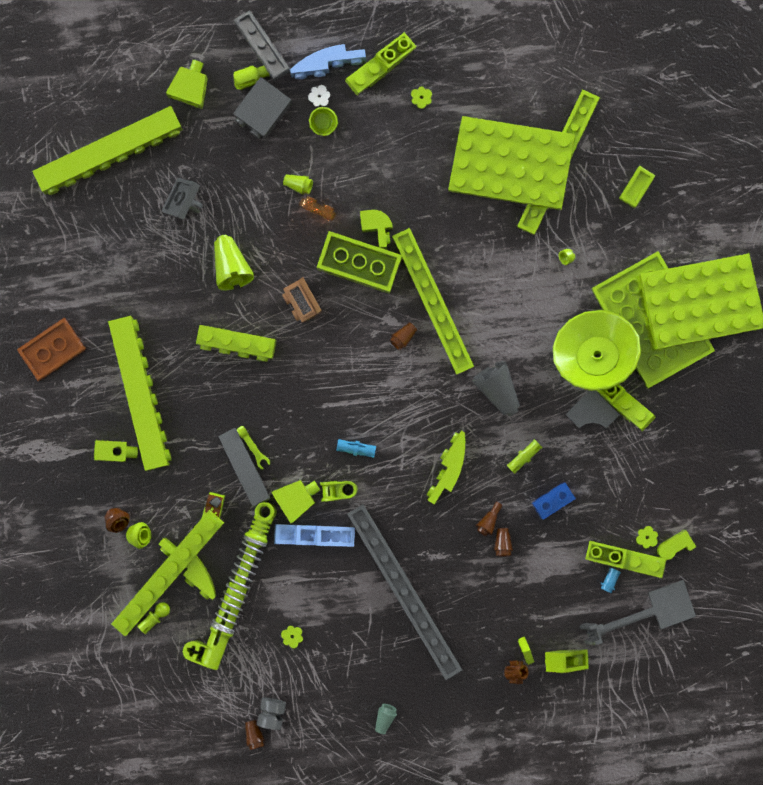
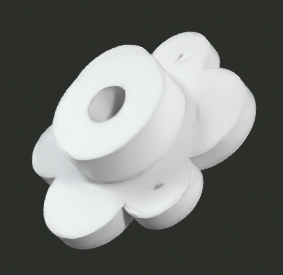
(313, 97)

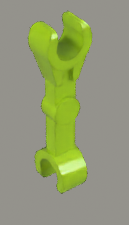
(258, 455)

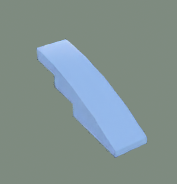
(314, 535)

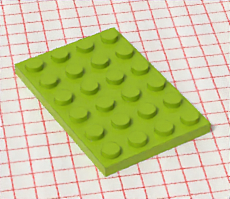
(511, 162)
(624, 297)
(701, 301)

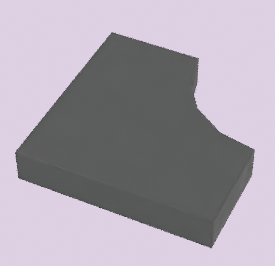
(592, 409)

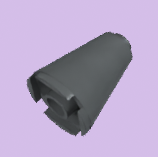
(498, 388)

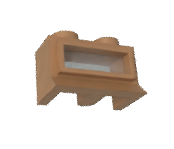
(302, 300)

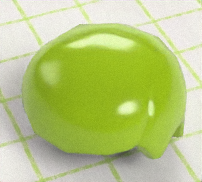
(323, 121)

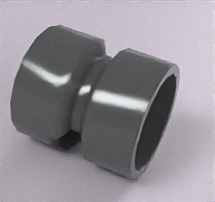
(271, 713)

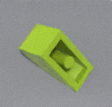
(566, 660)

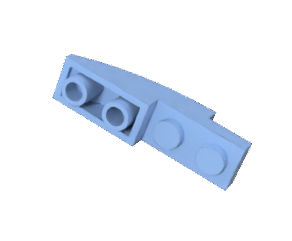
(318, 62)

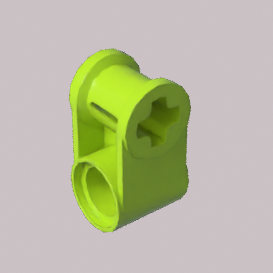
(336, 490)

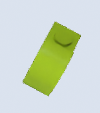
(377, 221)

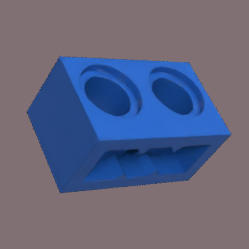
(553, 500)

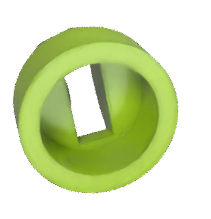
(566, 256)

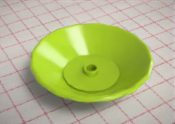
(595, 334)

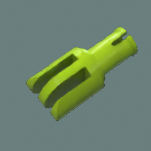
(249, 76)

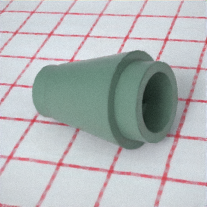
(385, 717)

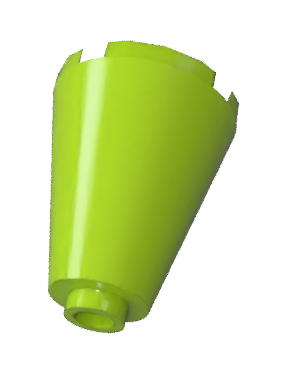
(230, 264)

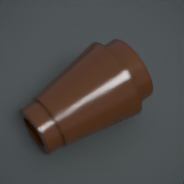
(403, 336)
(503, 543)
(254, 735)

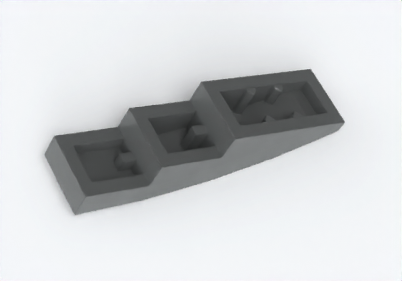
(244, 467)

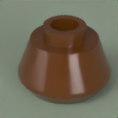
(116, 520)

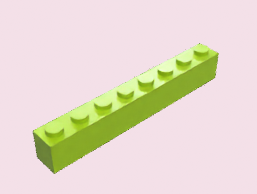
(107, 151)
(139, 393)

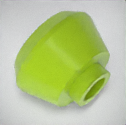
(138, 535)

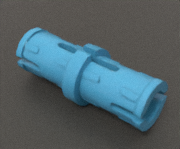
(356, 448)

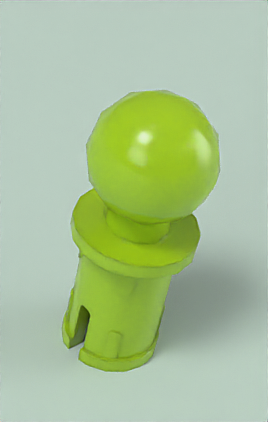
(161, 610)

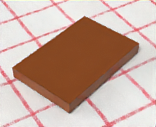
(51, 349)

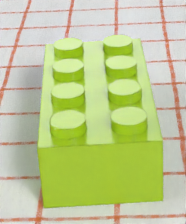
(359, 262)

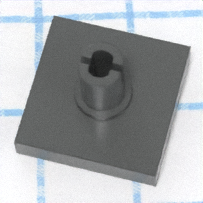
(182, 199)

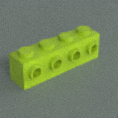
(237, 342)

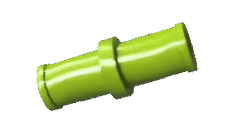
(524, 456)

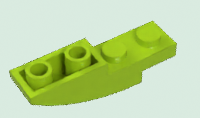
(381, 64)
(627, 406)
(453, 461)
(626, 559)
(196, 574)

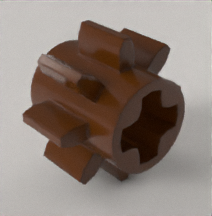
(516, 672)

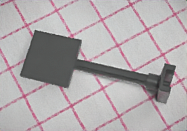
(669, 605)

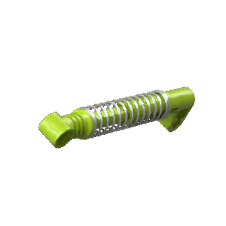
(234, 594)

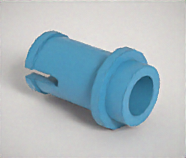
(610, 580)

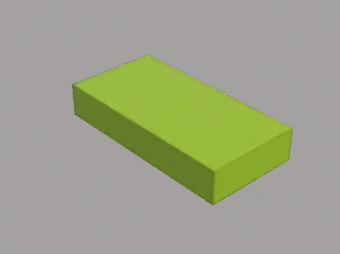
(637, 187)

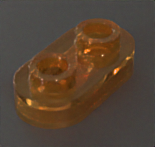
(323, 211)

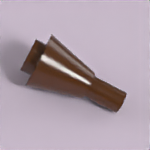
(487, 523)

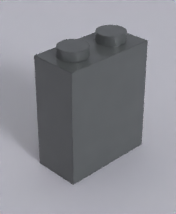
(262, 109)

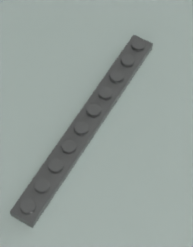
(404, 592)

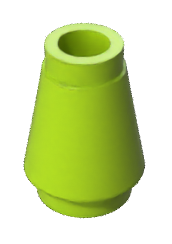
(298, 183)

